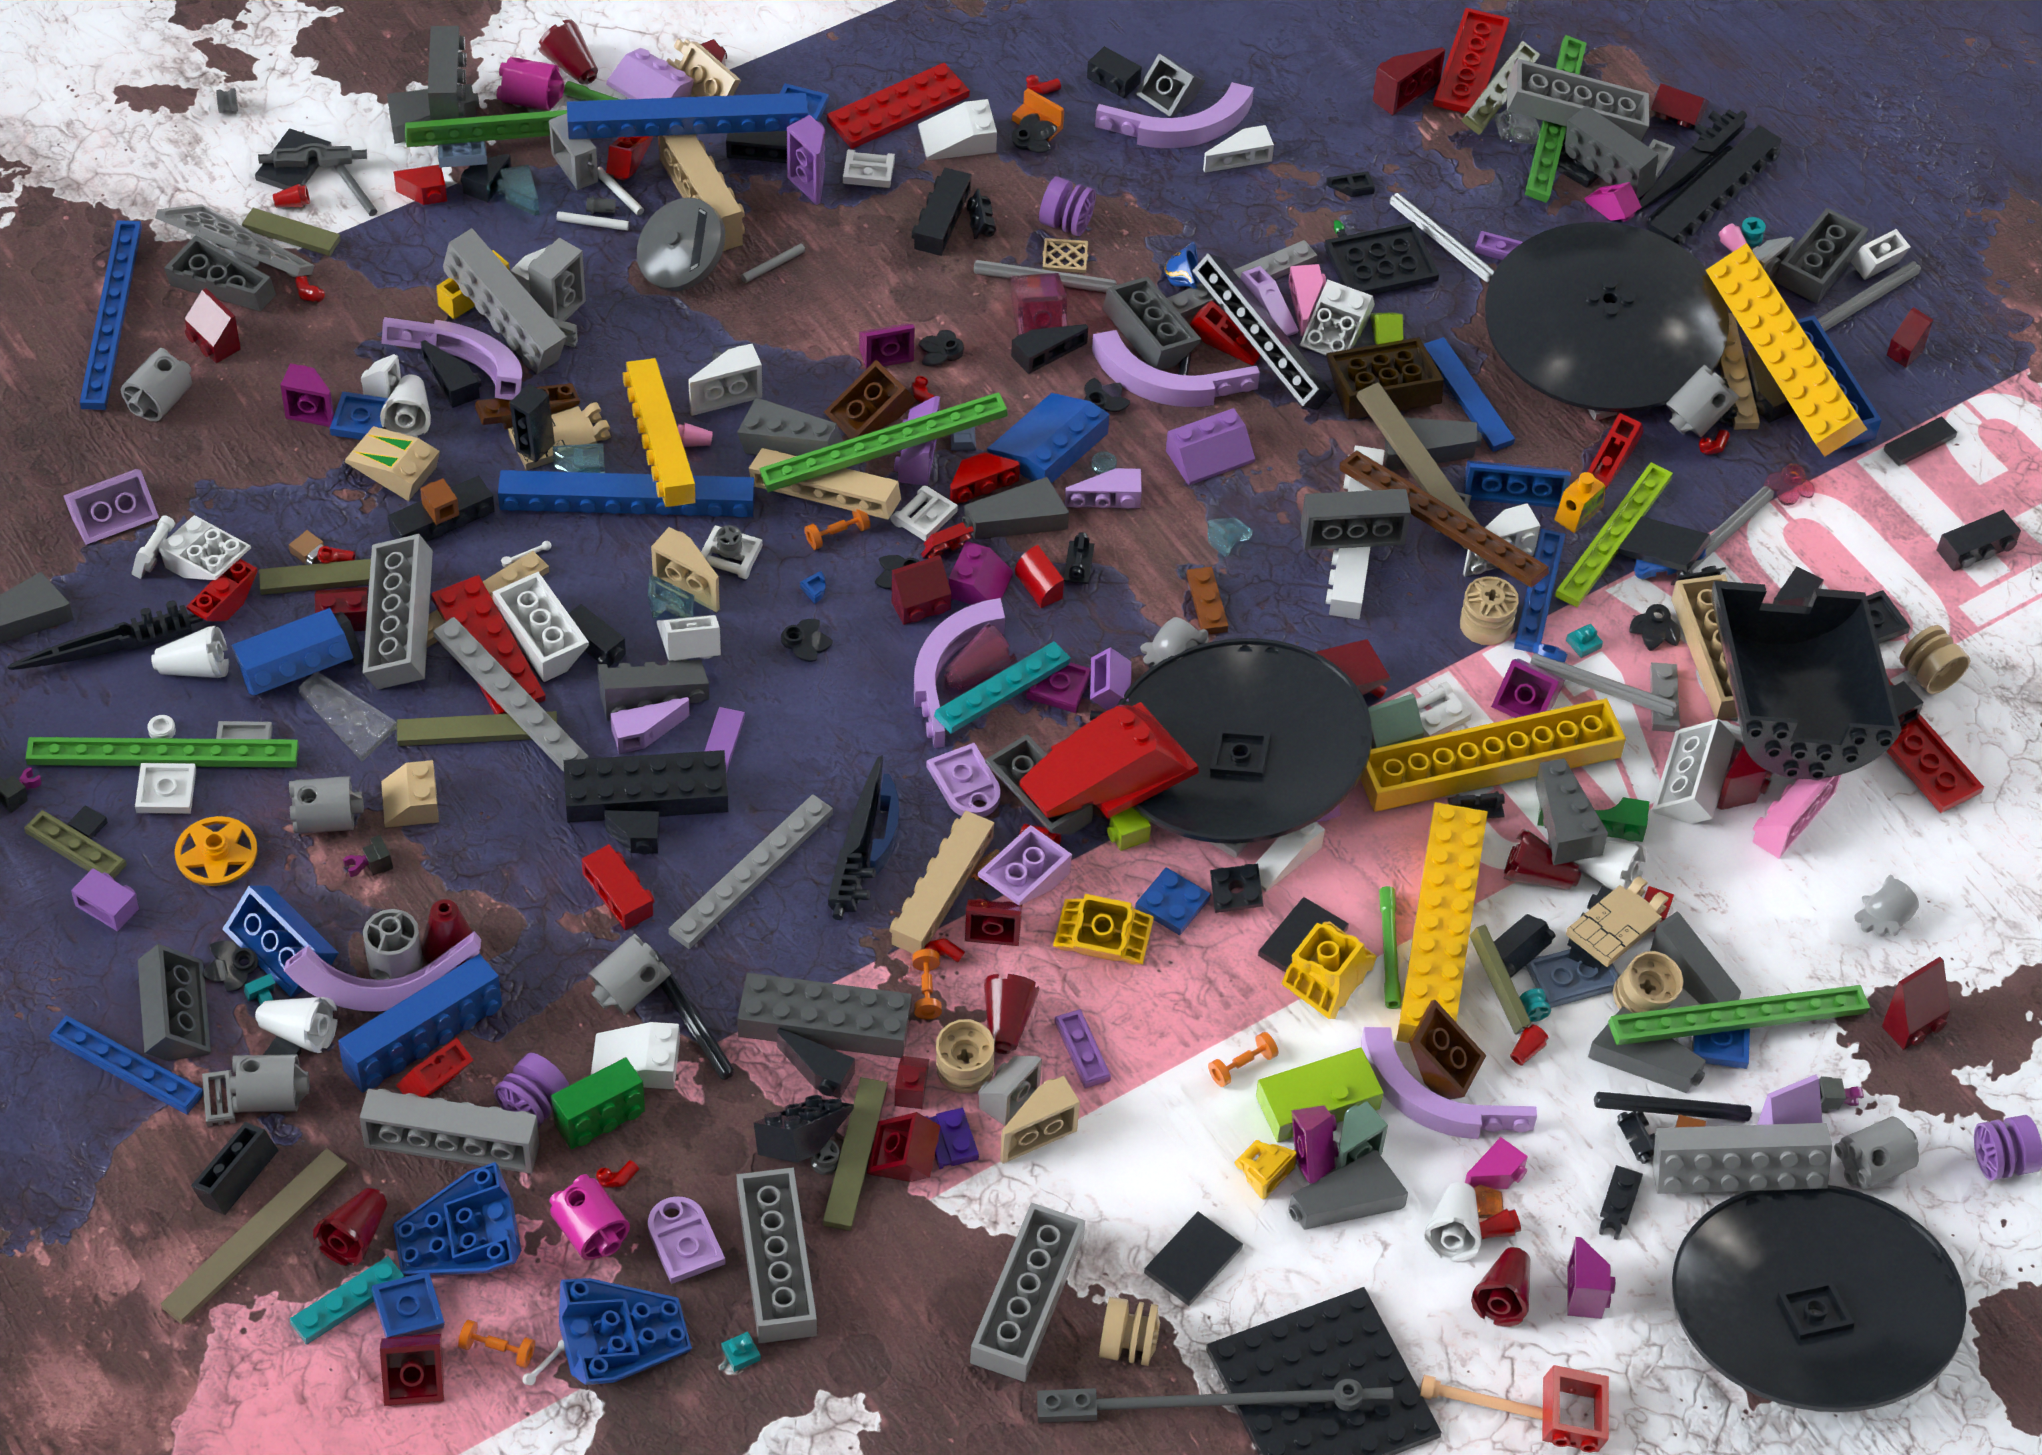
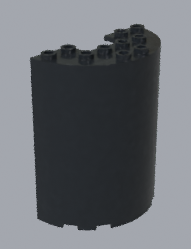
(1806, 680)

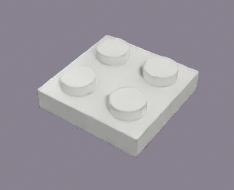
(165, 788)

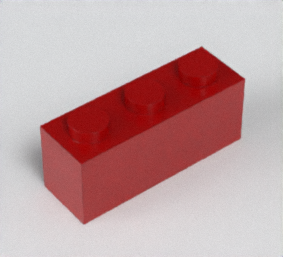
(618, 886)

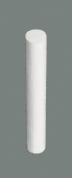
(620, 192)
(593, 221)

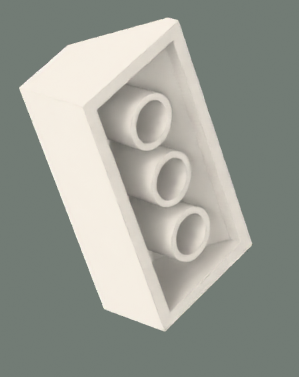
(540, 625)
(1694, 772)

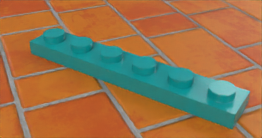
(1002, 687)

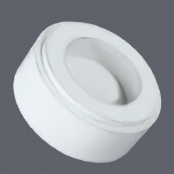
(161, 727)

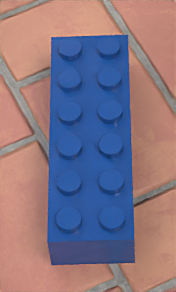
(1844, 379)
(420, 1023)

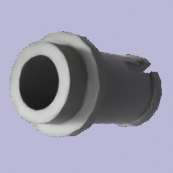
(600, 205)

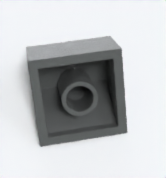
(1169, 86)

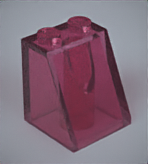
(1038, 301)

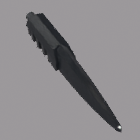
(1705, 149)
(121, 636)
(852, 858)

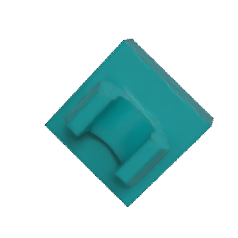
(1584, 640)
(260, 989)
(741, 1351)

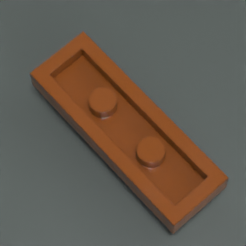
(1207, 600)

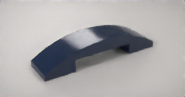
(883, 848)

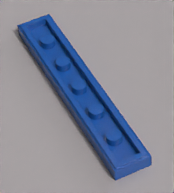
(1469, 395)
(1539, 596)
(126, 1065)

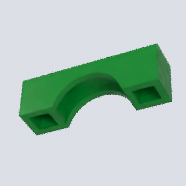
(1624, 821)

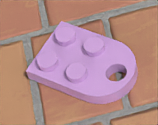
(965, 779)
(685, 1241)

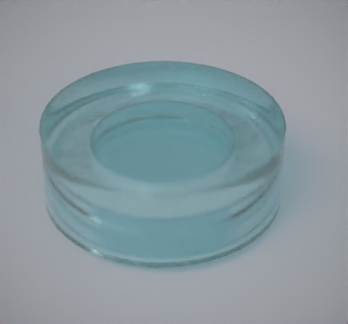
(1103, 462)

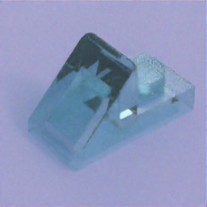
(1225, 532)
(668, 597)

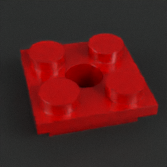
(952, 537)

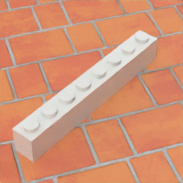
(1350, 563)

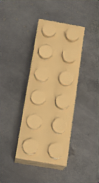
(697, 178)
(1697, 619)

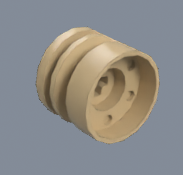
(1489, 610)
(1934, 659)
(1648, 983)
(961, 1043)
(1129, 1331)

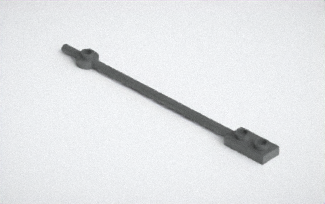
(1083, 1403)

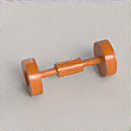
(814, 536)
(926, 961)
(1266, 1046)
(469, 1334)

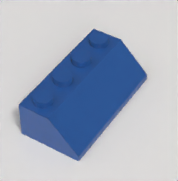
(1515, 483)
(291, 651)
(274, 933)

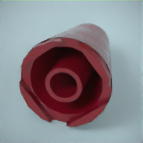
(569, 51)
(1533, 864)
(443, 930)
(1008, 1009)
(351, 1227)
(1505, 1289)

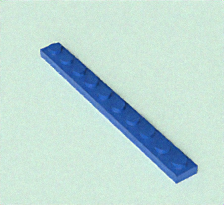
(110, 315)

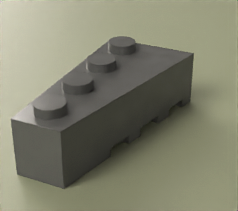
(226, 277)
(785, 430)
(651, 684)
(1568, 815)

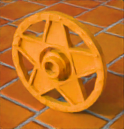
(216, 851)

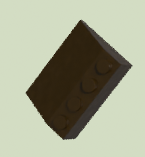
(1399, 367)

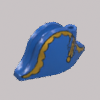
(1180, 267)

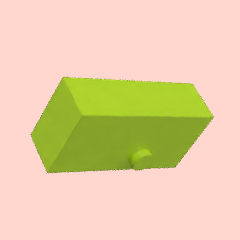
(1331, 1082)

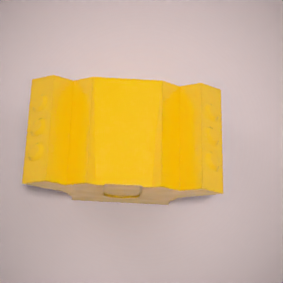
(1104, 929)
(1328, 968)

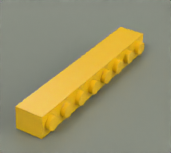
(659, 432)

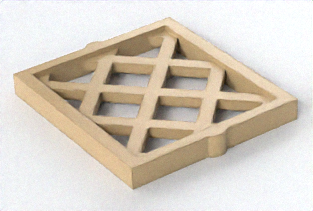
(1062, 243)

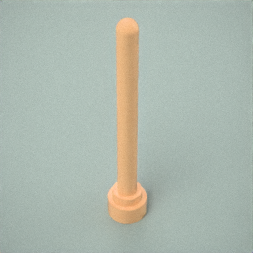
(1433, 1388)

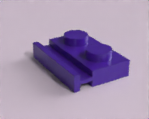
(955, 1139)

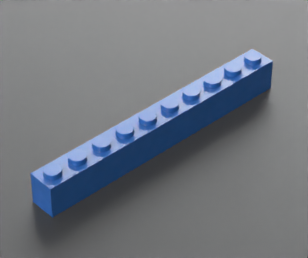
(684, 115)
(620, 494)

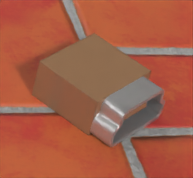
(306, 548)

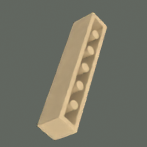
(839, 488)
(942, 882)

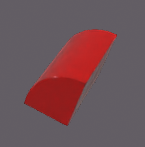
(1040, 577)

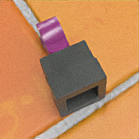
(13, 791)
(375, 856)
(1834, 1094)

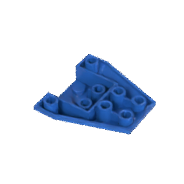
(461, 1228)
(618, 1329)

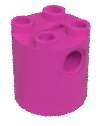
(530, 84)
(589, 1218)

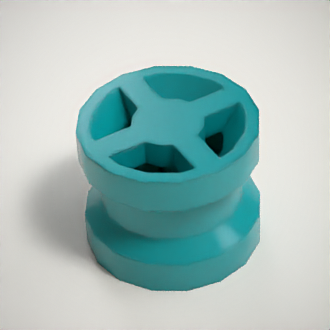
(1753, 231)
(1535, 1004)

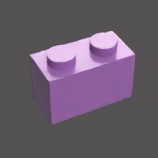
(1109, 678)
(105, 899)

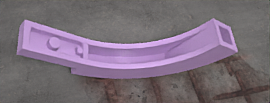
(1180, 131)
(462, 342)
(1165, 386)
(939, 647)
(370, 994)
(1432, 1109)

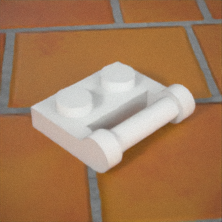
(868, 169)
(929, 517)
(750, 549)
(145, 558)
(1444, 716)

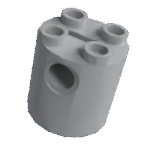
(156, 385)
(1700, 402)
(324, 804)
(392, 944)
(627, 975)
(268, 1083)
(1878, 1152)

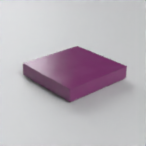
(1062, 688)

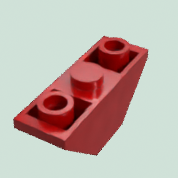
(982, 475)
(224, 595)

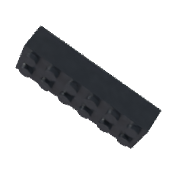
(654, 783)

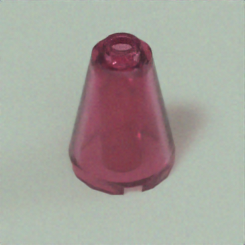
(980, 659)

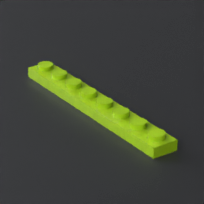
(1606, 543)

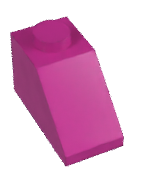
(1615, 201)
(1498, 1167)

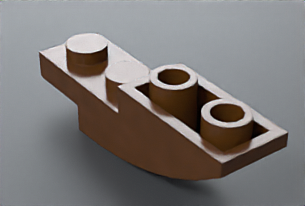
(498, 410)

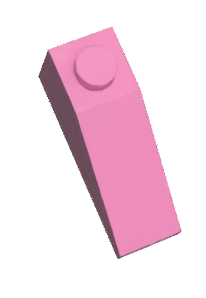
(1305, 288)

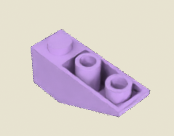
(1270, 297)
(1108, 490)
(642, 726)

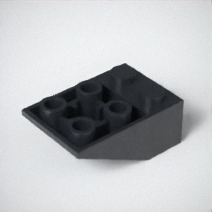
(800, 1128)

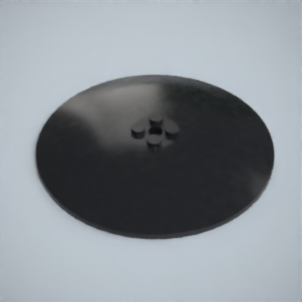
(1597, 355)
(1280, 705)
(1872, 1270)

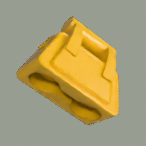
(1269, 1168)

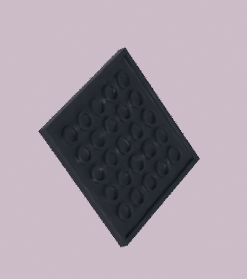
(1315, 1352)

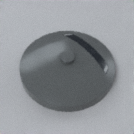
(681, 244)

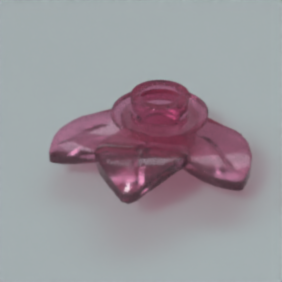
(1790, 484)

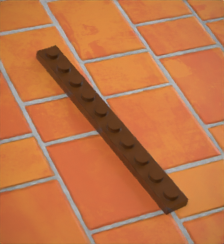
(1448, 520)

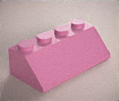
(1793, 813)

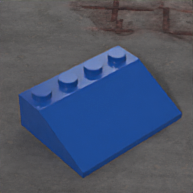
(1052, 436)

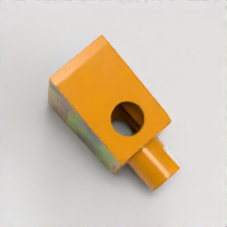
(1584, 494)

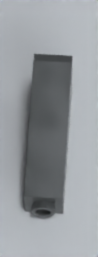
(414, 107)
(1441, 438)
(1018, 511)
(32, 608)
(1700, 970)
(1656, 1061)
(1349, 1193)

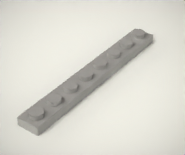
(1275, 265)
(508, 693)
(750, 871)

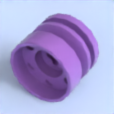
(1067, 206)
(530, 1087)
(2008, 1147)

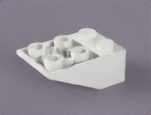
(1337, 319)
(1515, 526)
(201, 550)
(690, 637)

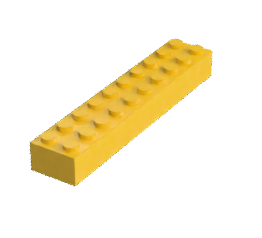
(1786, 350)
(1491, 754)
(1443, 914)

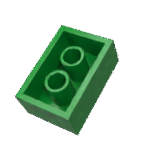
(598, 1103)

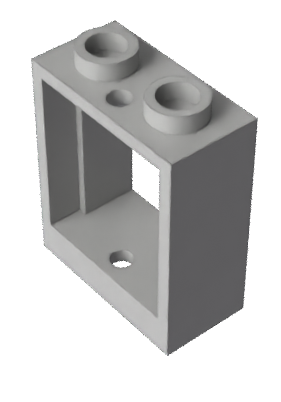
(573, 154)

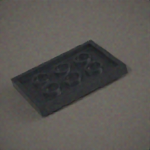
(1382, 259)

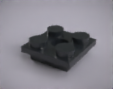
(1226, 879)

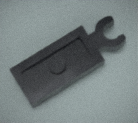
(1619, 1199)

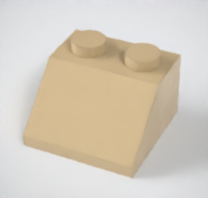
(410, 795)

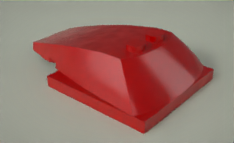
(1109, 763)

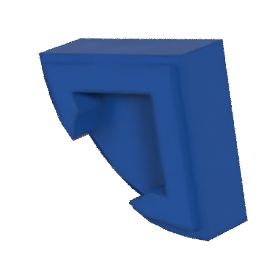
(814, 586)
(1550, 651)

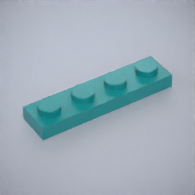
(343, 1301)

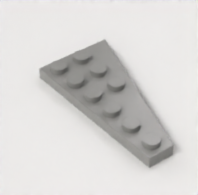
(230, 235)

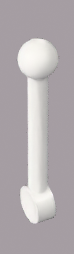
(506, 561)
(530, 1378)

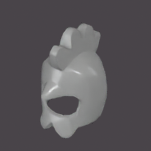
(1171, 640)
(1888, 908)

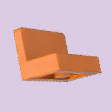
(1045, 108)

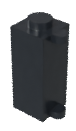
(604, 642)
(1523, 942)

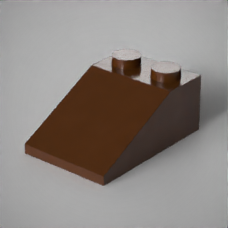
(870, 402)
(1445, 1053)

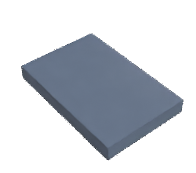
(462, 154)
(1569, 980)

